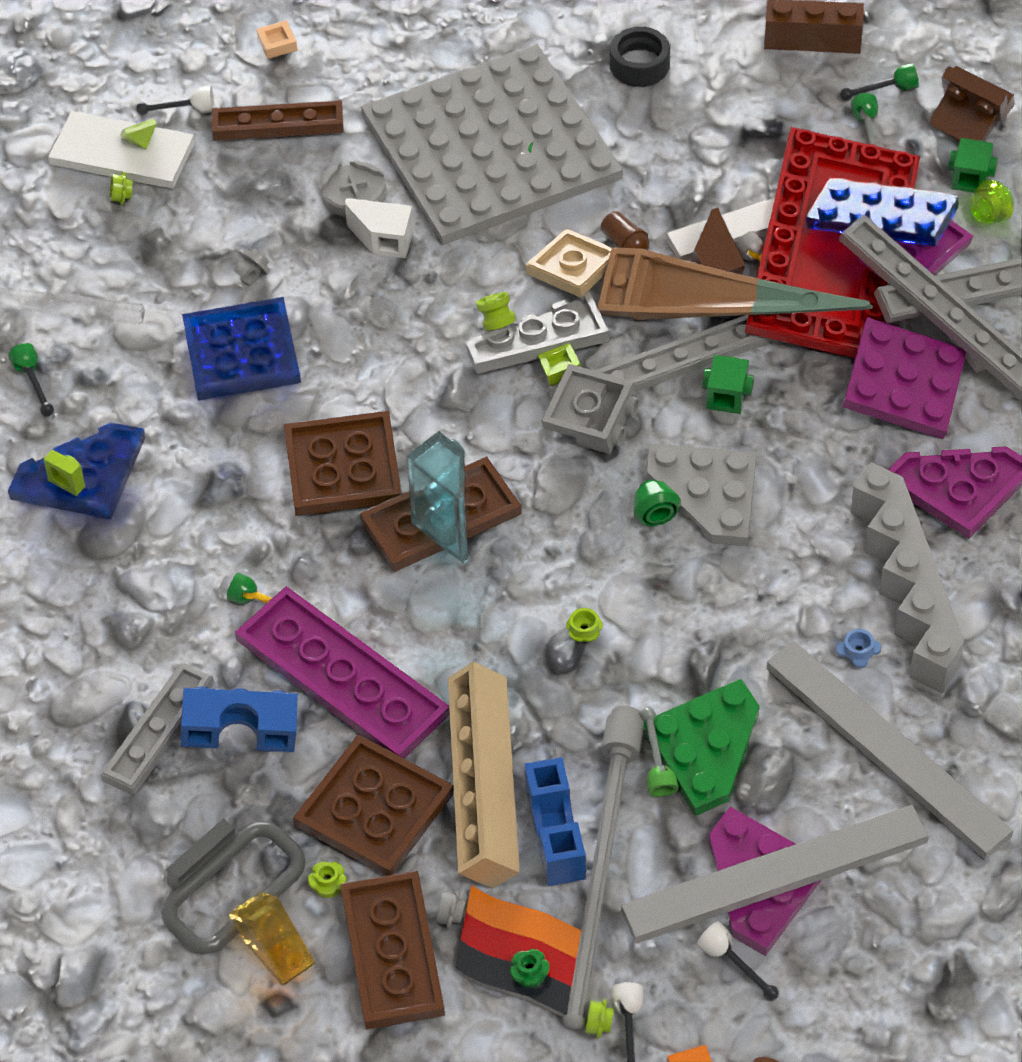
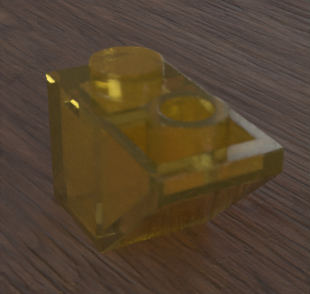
(272, 937)

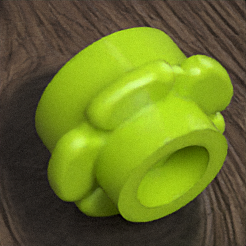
(120, 188)
(584, 618)
(330, 887)
(599, 1018)

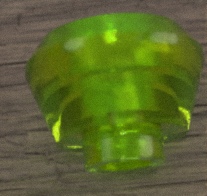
(992, 202)

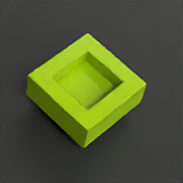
(556, 361)
(64, 472)

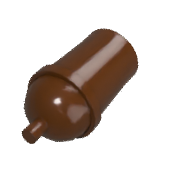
(623, 232)

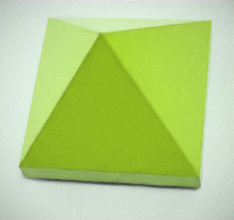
(140, 133)

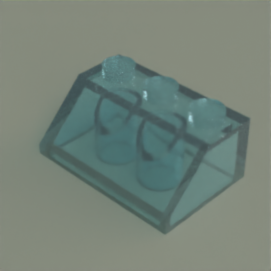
(440, 493)

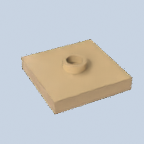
(570, 263)

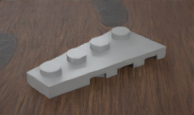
(565, 323)

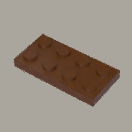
(404, 543)
(392, 950)

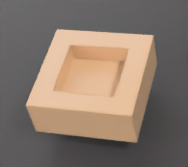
(276, 39)

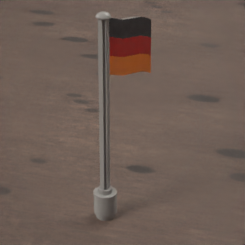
(500, 929)

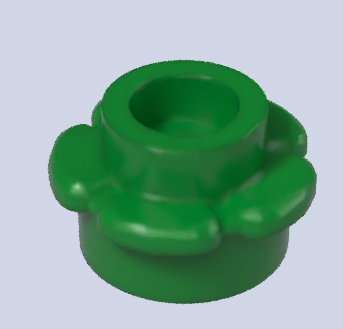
(533, 976)

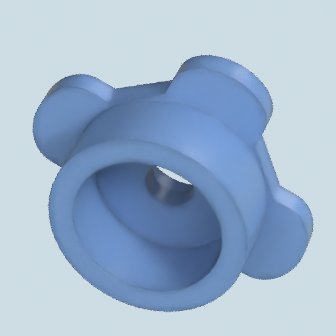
(858, 639)

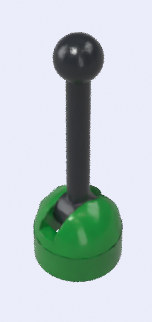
(904, 78)
(24, 360)

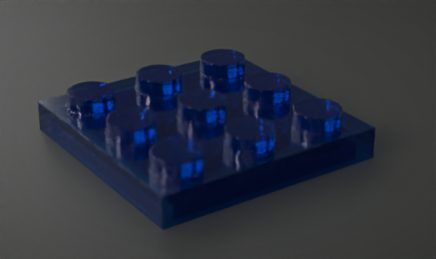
(241, 348)

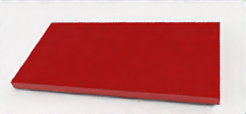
(817, 257)

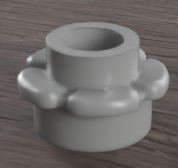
(451, 909)

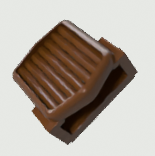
(969, 106)

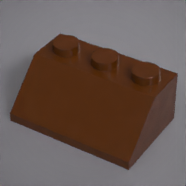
(814, 26)

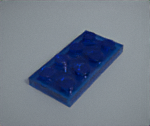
(900, 212)

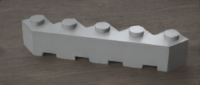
(909, 576)

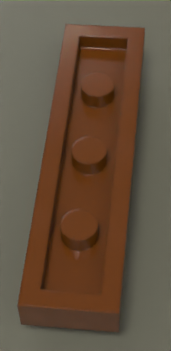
(277, 120)

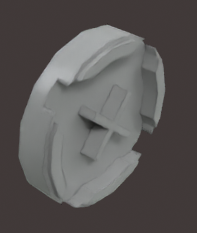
(352, 181)

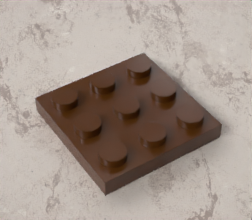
(342, 462)
(373, 805)

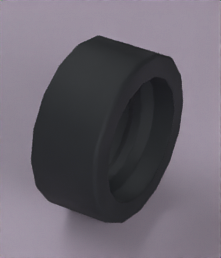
(639, 73)

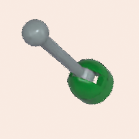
(864, 109)

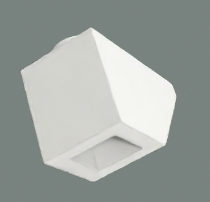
(381, 226)

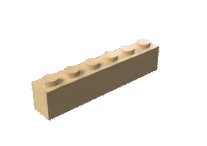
(483, 776)

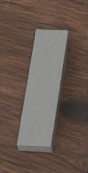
(153, 732)

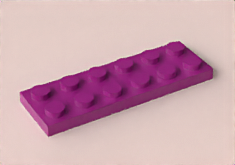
(342, 673)

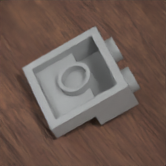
(592, 408)

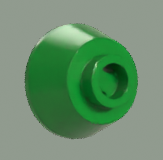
(655, 503)

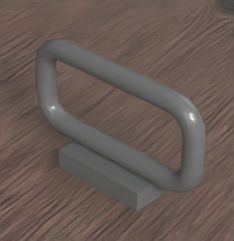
(205, 860)

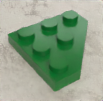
(707, 743)

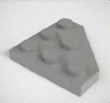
(712, 487)

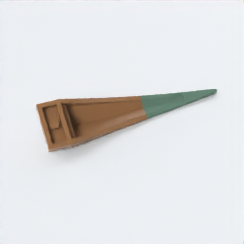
(666, 287)

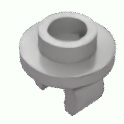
(252, 266)

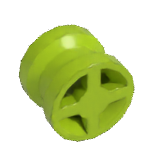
(496, 311)

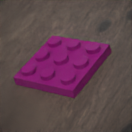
(904, 378)

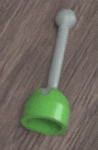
(660, 779)

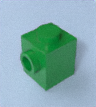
(971, 164)
(727, 384)

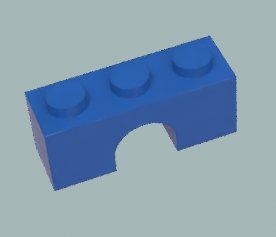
(267, 713)
(553, 821)

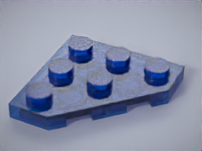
(105, 465)

